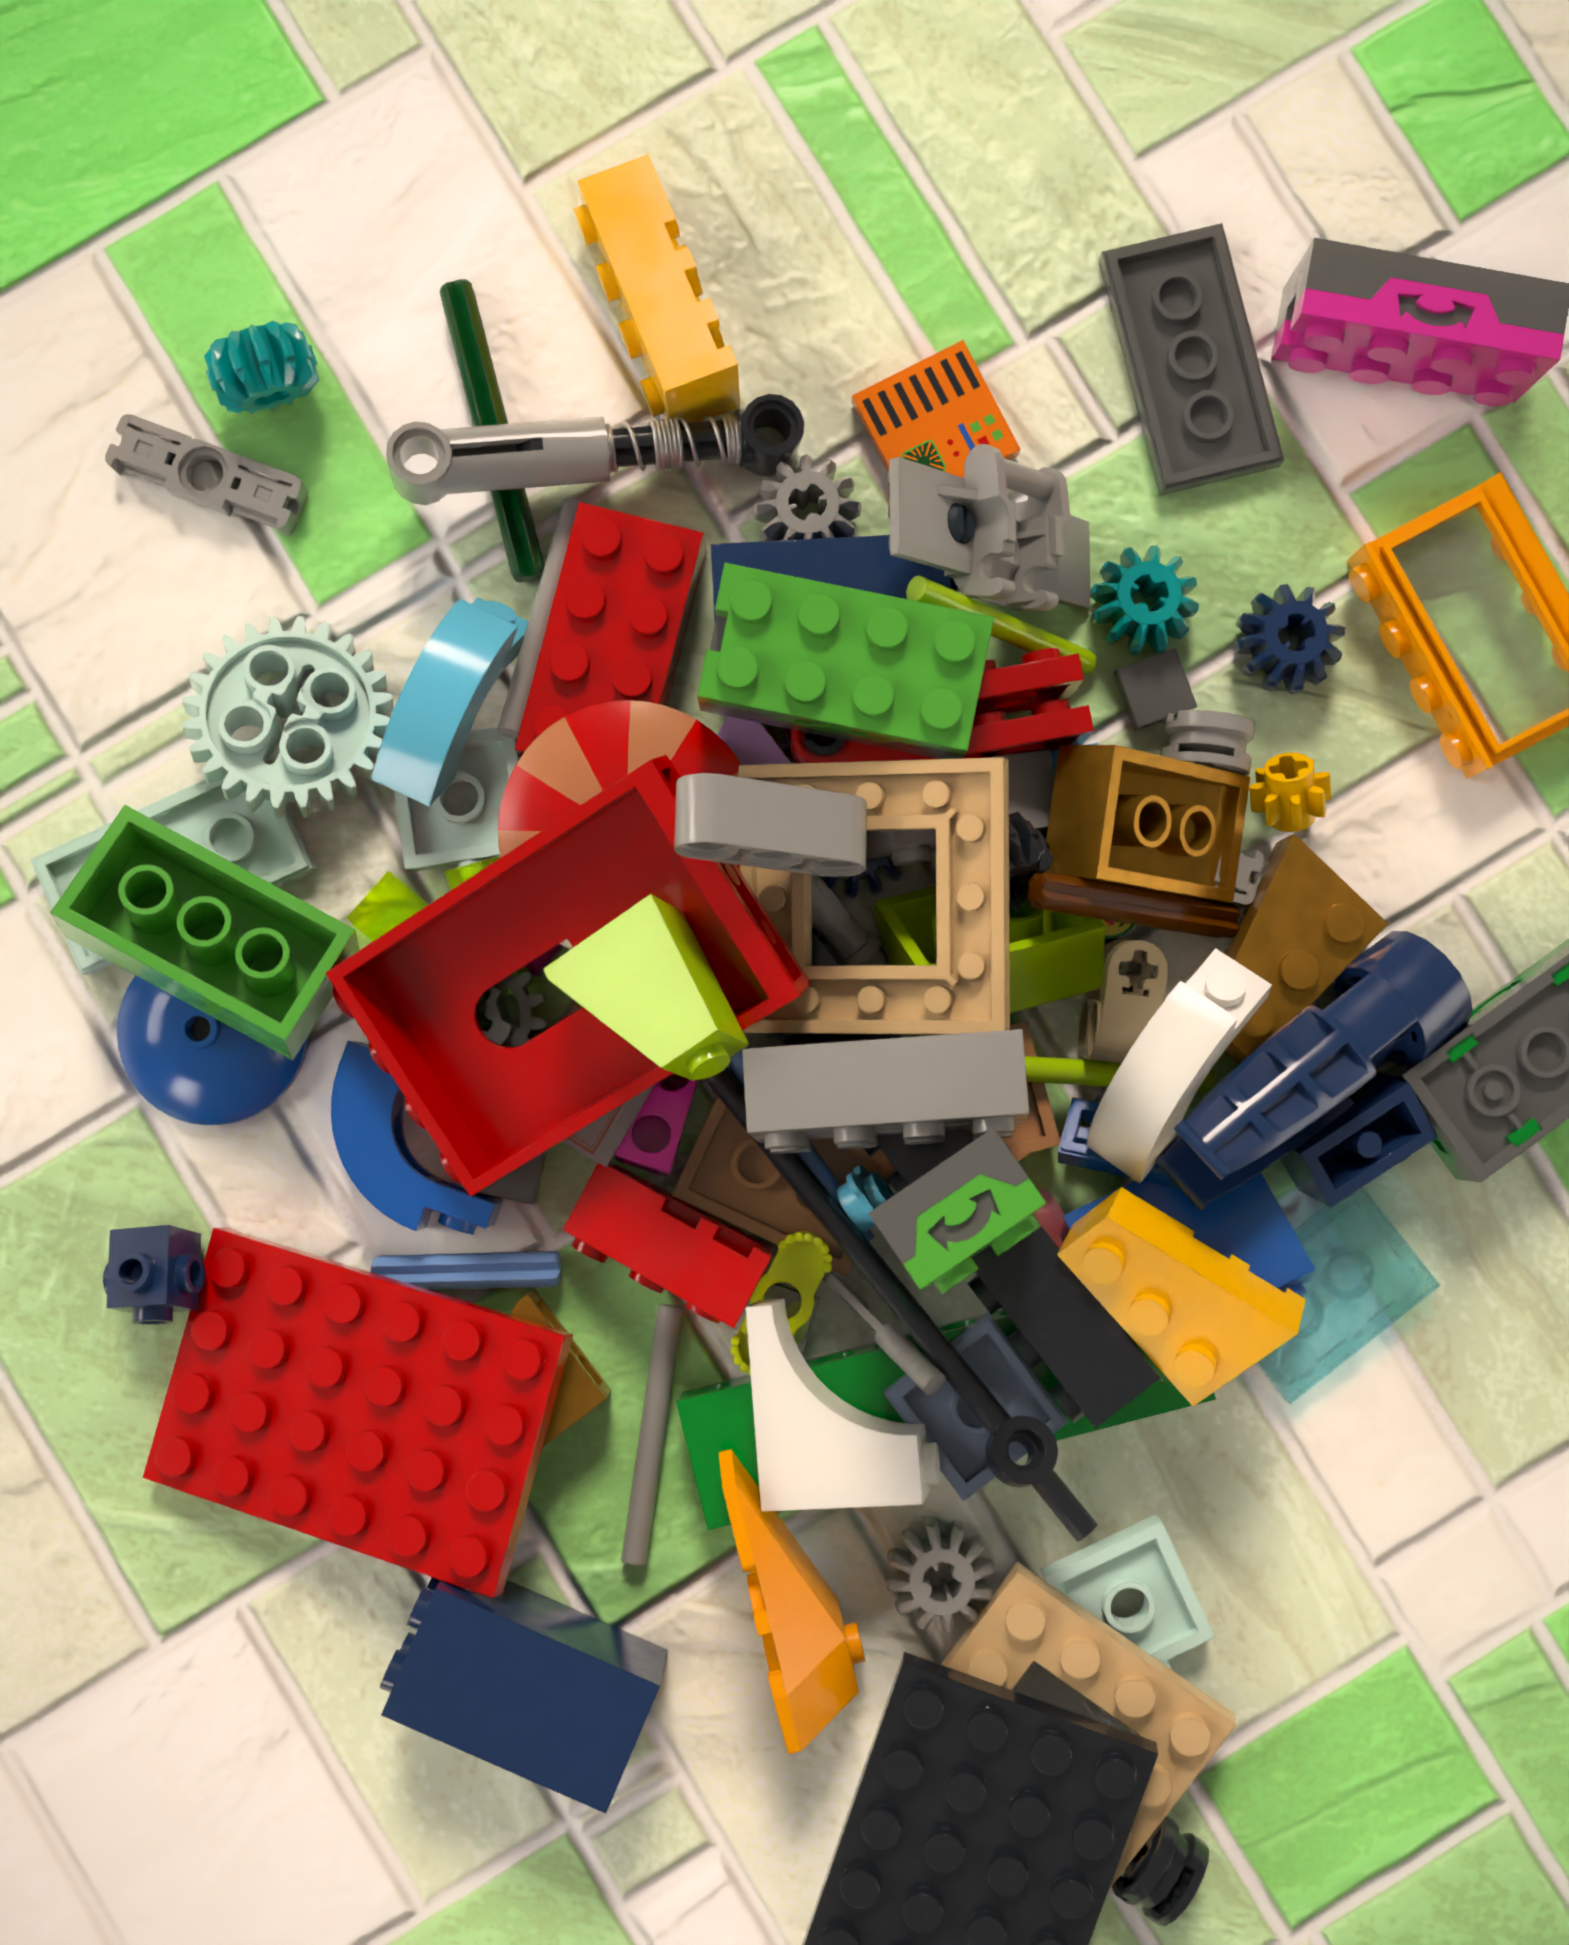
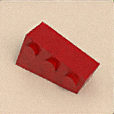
(667, 1243)

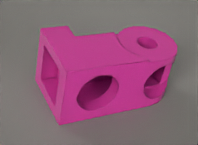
(658, 1127)

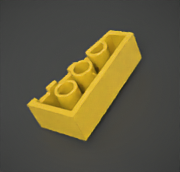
(658, 292)

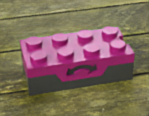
(1420, 322)

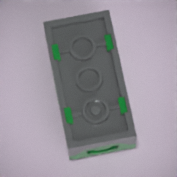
(1502, 1074)

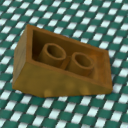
(1146, 821)

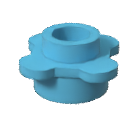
(863, 1194)

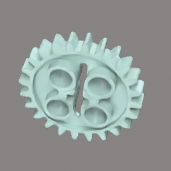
(234, 699)

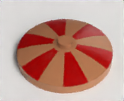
(593, 752)

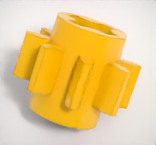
(1290, 792)

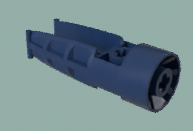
(1389, 1006)

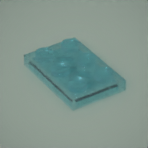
(1359, 1289)

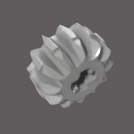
(797, 491)
(952, 1596)

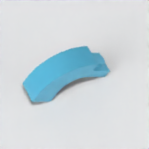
(444, 697)

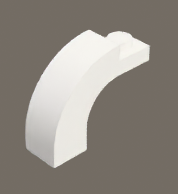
(1171, 1062)

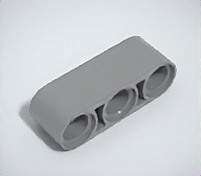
(770, 825)

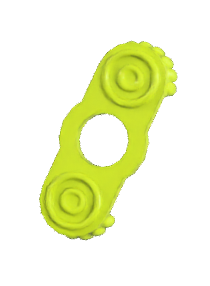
(800, 1262)

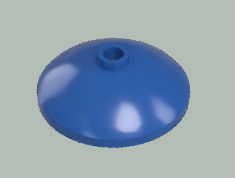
(195, 1080)

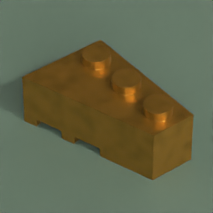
(1297, 937)

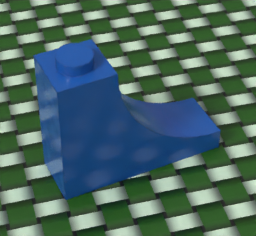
(1237, 1223)

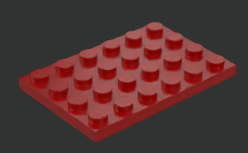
(359, 1410)

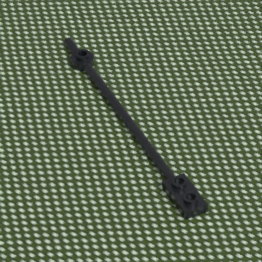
(1003, 1429)

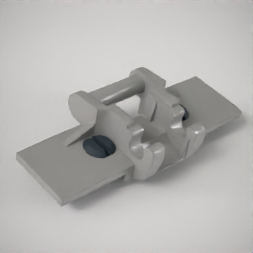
(991, 546)

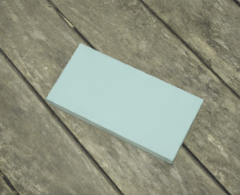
(200, 812)

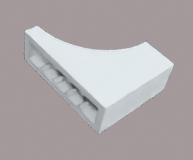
(817, 1446)

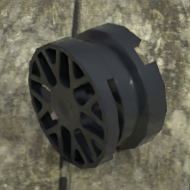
(1164, 1873)

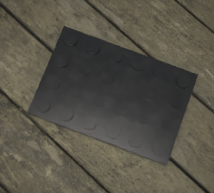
(980, 1819)

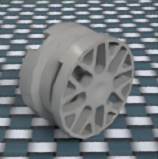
(1210, 739)

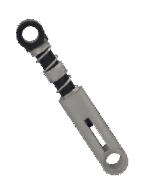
(584, 449)

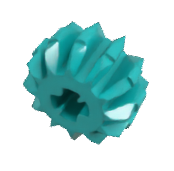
(261, 367)
(1152, 580)

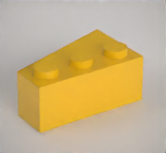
(1177, 1297)

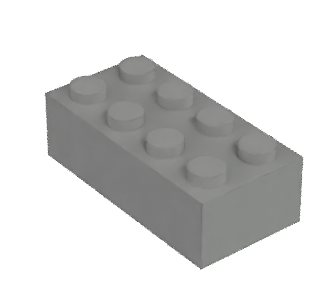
(885, 1088)

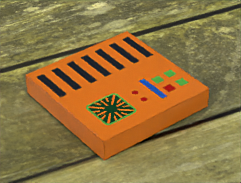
(934, 413)

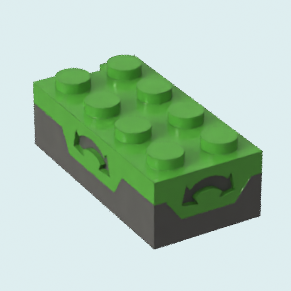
(844, 663)
(958, 1211)

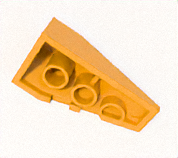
(794, 1611)

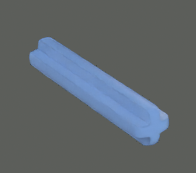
(473, 1270)

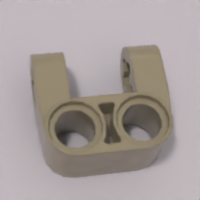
(1115, 1017)

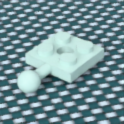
(440, 839)
(1142, 1560)

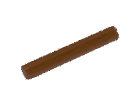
(1132, 905)

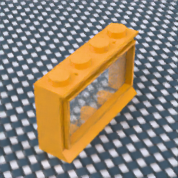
(1474, 622)

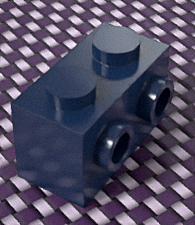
(1361, 1143)

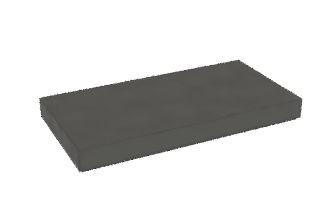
(1191, 359)

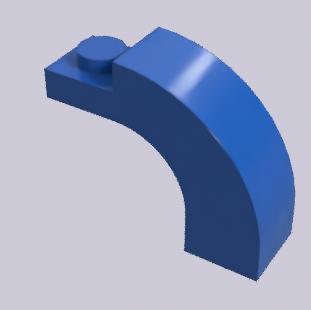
(376, 1156)

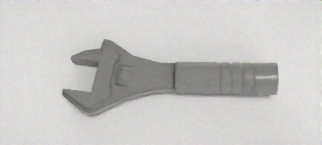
(892, 1341)

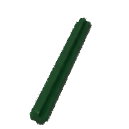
(488, 409)

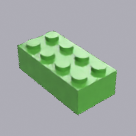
(205, 931)

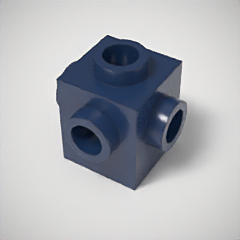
(154, 1272)

